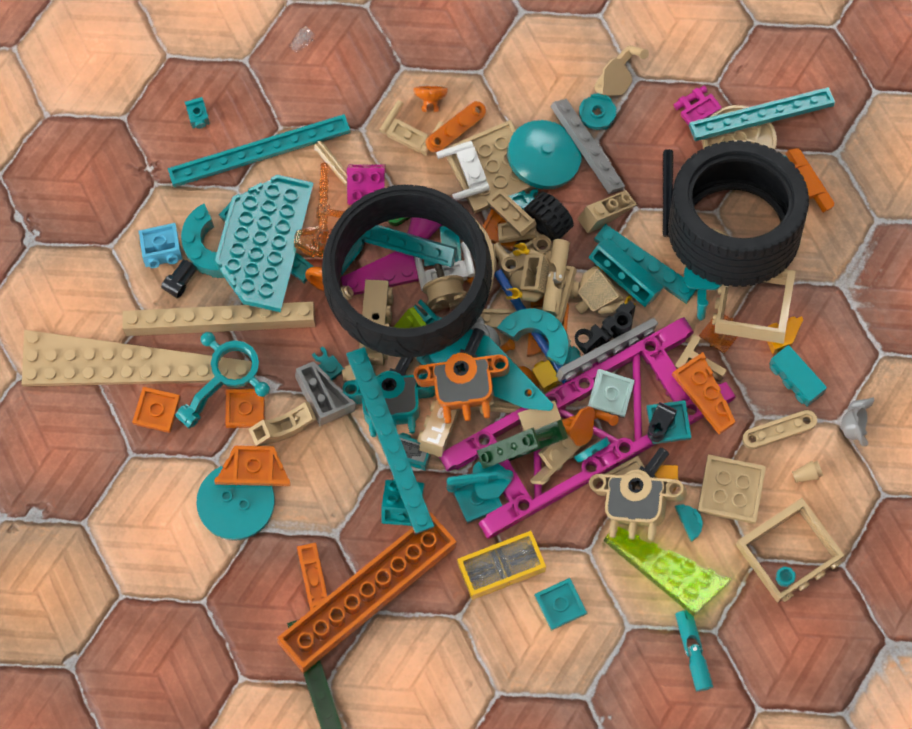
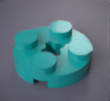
(600, 121)

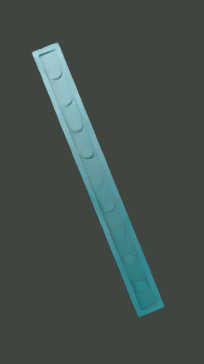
(259, 150)
(390, 440)

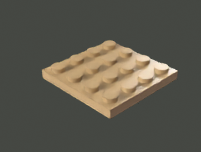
(492, 153)

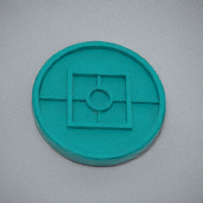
(234, 510)

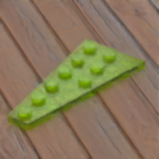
(671, 572)

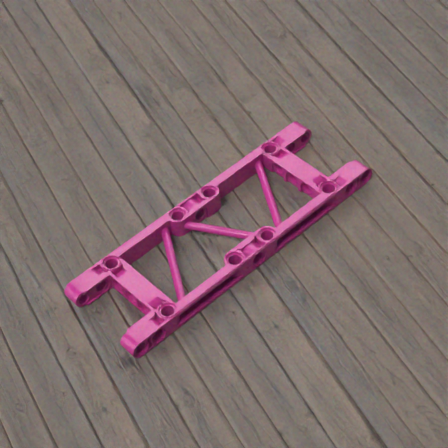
(566, 394)

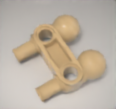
(505, 259)

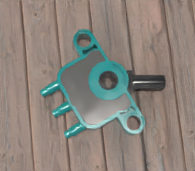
(400, 394)

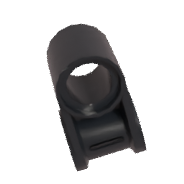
(661, 420)

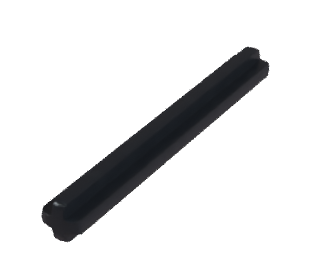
(667, 188)

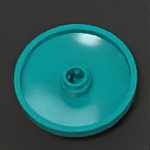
(543, 154)

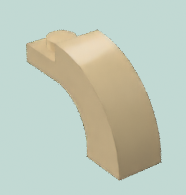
(282, 427)

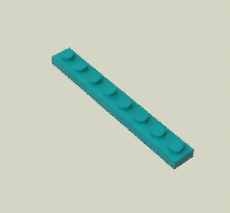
(761, 114)

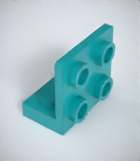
(392, 506)

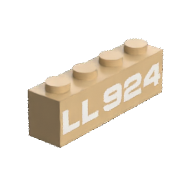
(437, 432)

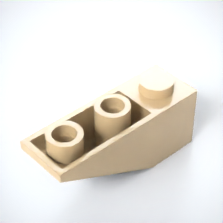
(605, 211)

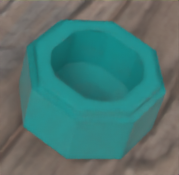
(785, 576)

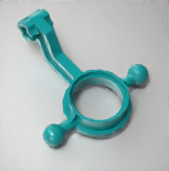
(190, 414)

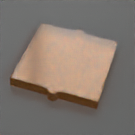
(719, 341)

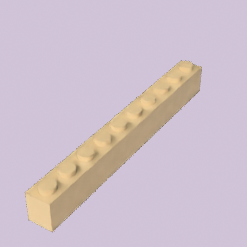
(217, 319)

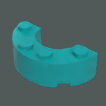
(192, 238)
(541, 322)

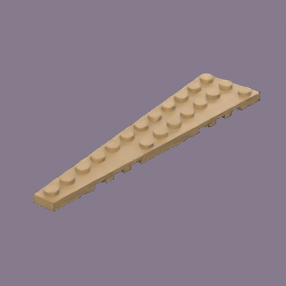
(83, 361)

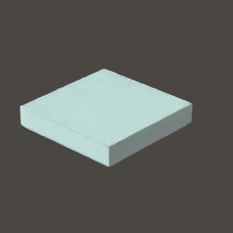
(611, 393)

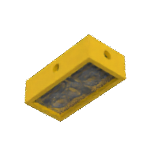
(501, 565)

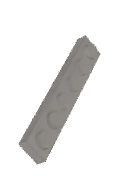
(587, 146)
(601, 353)

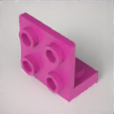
(363, 180)

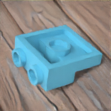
(160, 245)

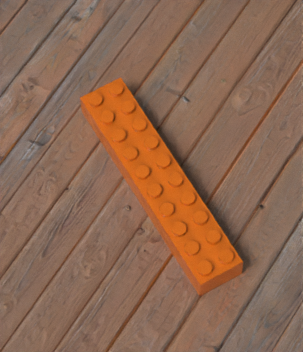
(365, 594)

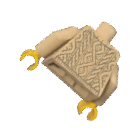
(533, 277)
(599, 293)

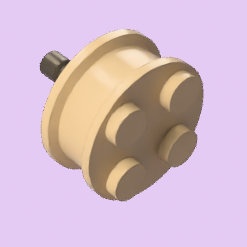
(444, 290)

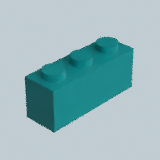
(797, 376)

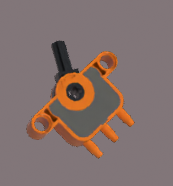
(468, 388)

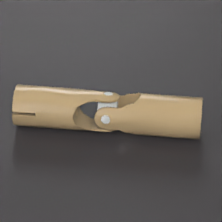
(556, 275)

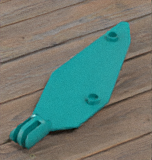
(512, 386)

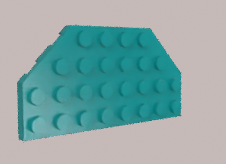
(259, 240)

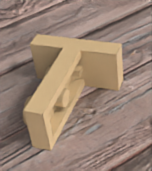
(689, 353)

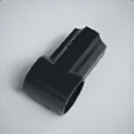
(176, 283)

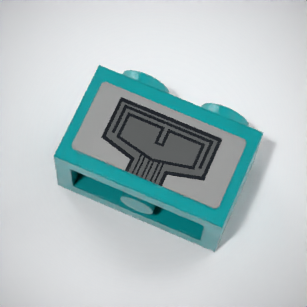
(417, 458)

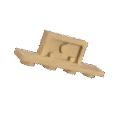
(554, 457)

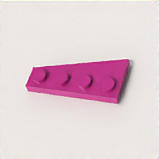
(395, 268)

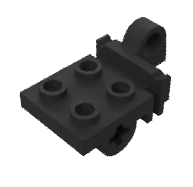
(612, 327)

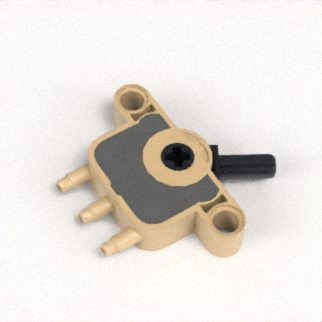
(635, 506)

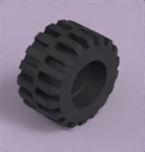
(550, 216)

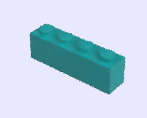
(626, 272)

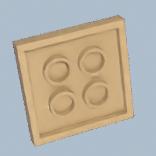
(731, 489)

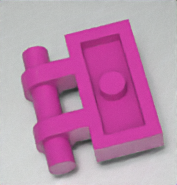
(700, 110)

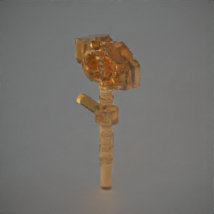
(313, 239)

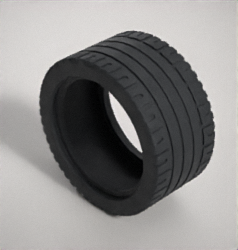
(747, 169)

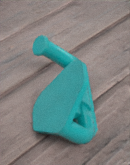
(695, 282)
(488, 482)

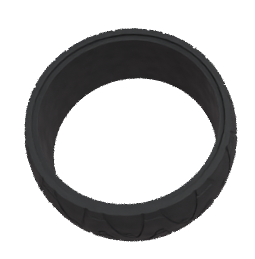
(391, 204)

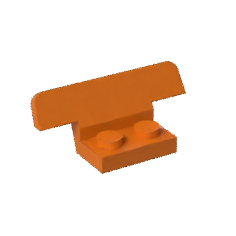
(814, 185)

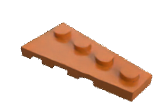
(699, 384)

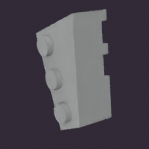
(323, 395)

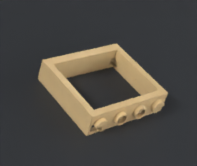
(755, 331)
(819, 530)

